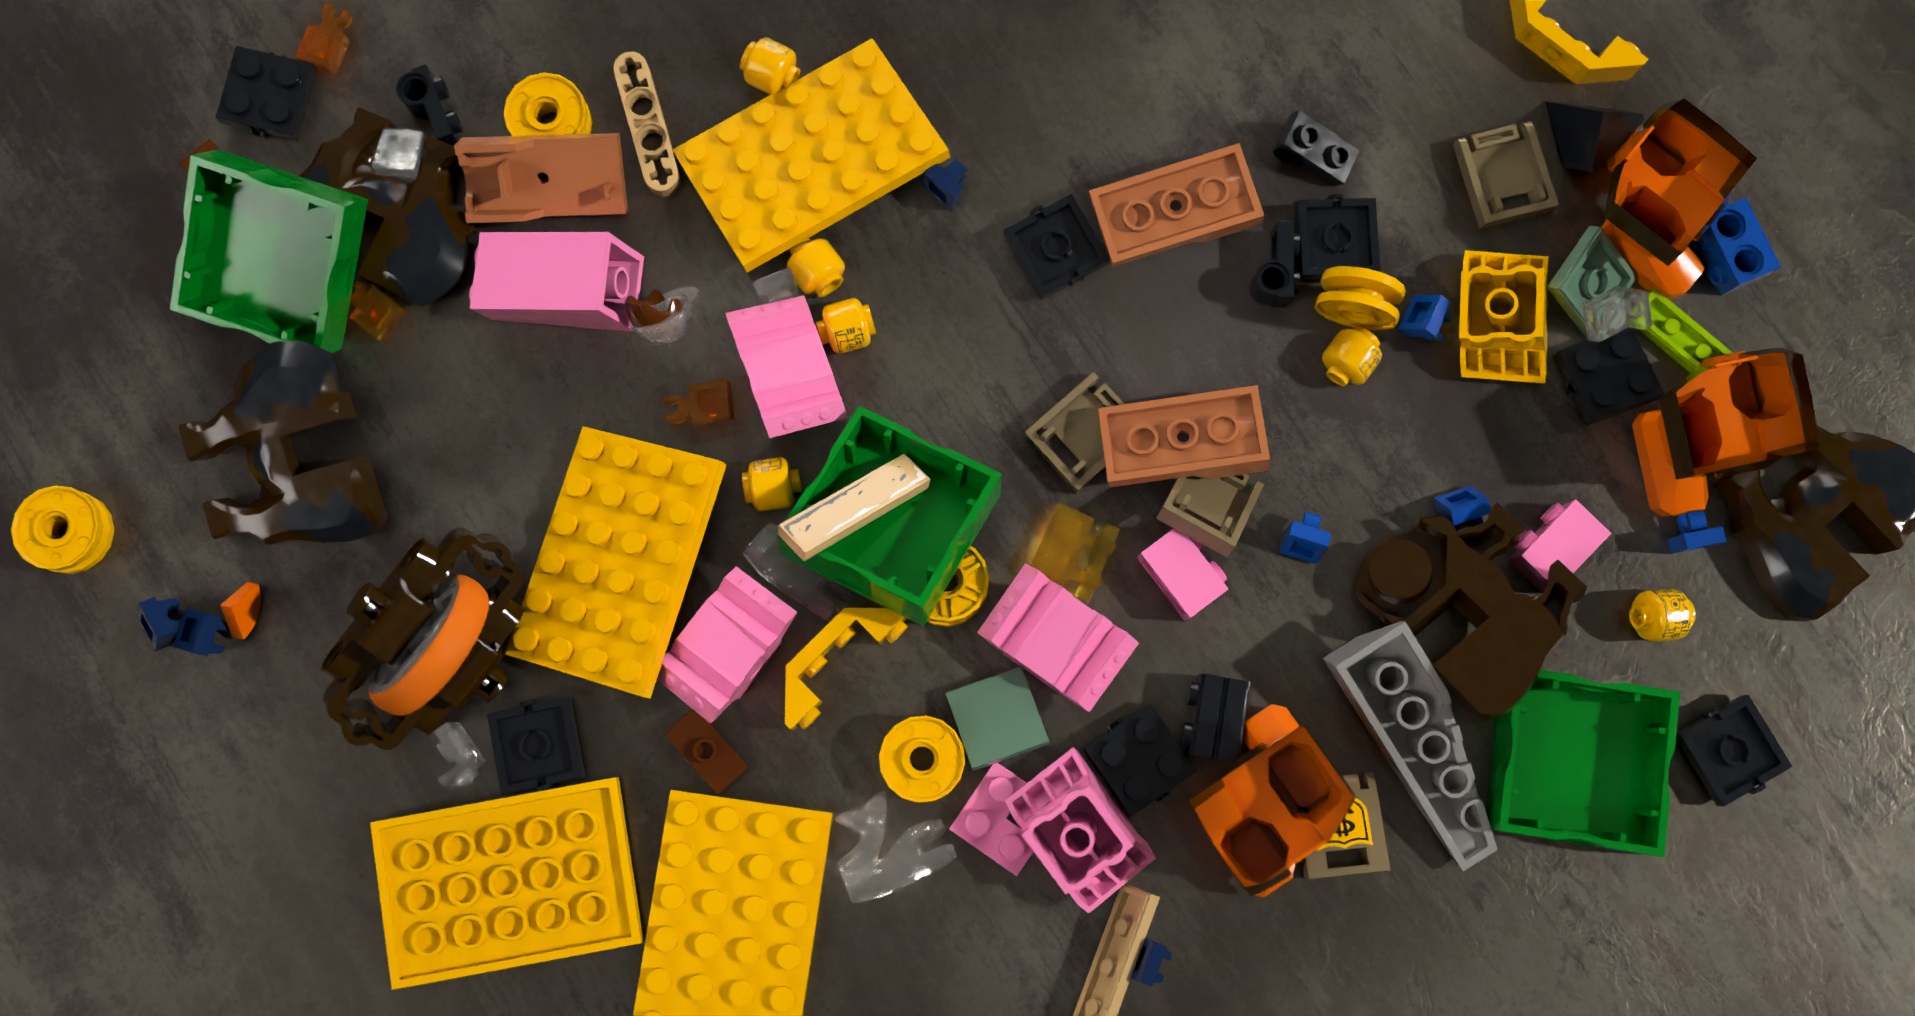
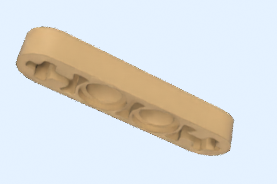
(645, 124)

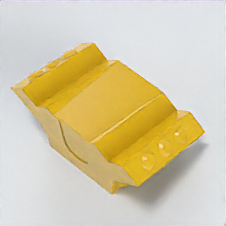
(1504, 316)

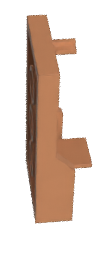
(505, 183)
(1213, 197)
(1222, 430)

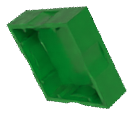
(267, 251)
(916, 547)
(1585, 764)

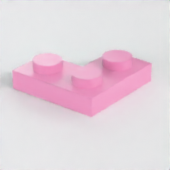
(985, 824)

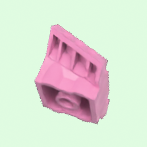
(786, 366)
(1057, 638)
(725, 645)
(1079, 831)

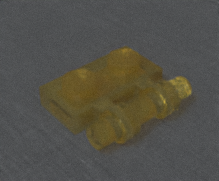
(1062, 545)

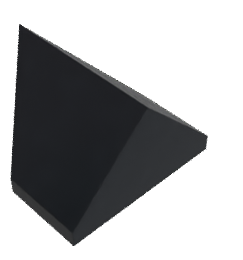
(1590, 134)

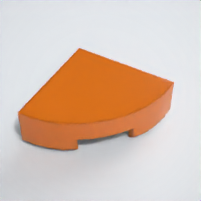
(242, 610)

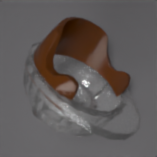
(663, 316)

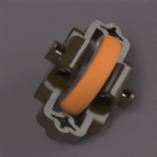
(424, 640)

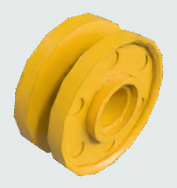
(542, 95)
(1360, 298)
(38, 526)
(968, 597)
(915, 783)

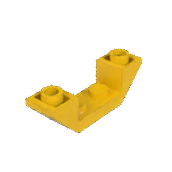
(1571, 56)
(799, 699)

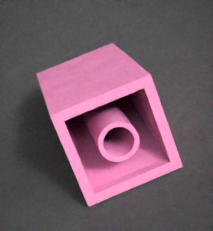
(556, 278)

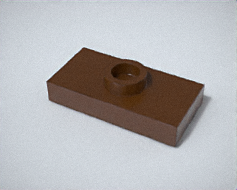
(707, 751)

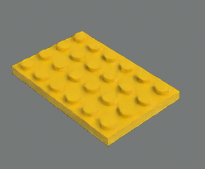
(810, 154)
(616, 560)
(506, 883)
(733, 908)

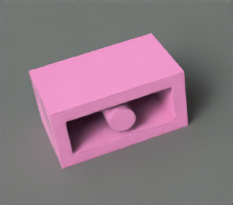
(1567, 535)
(1183, 573)

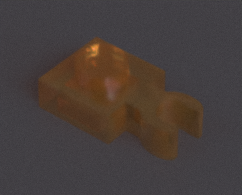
(326, 43)
(375, 311)
(707, 403)

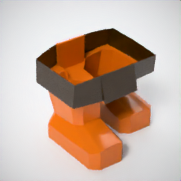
(1668, 192)
(1715, 427)
(1255, 803)

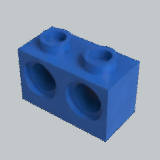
(1743, 242)

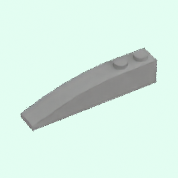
(1417, 733)

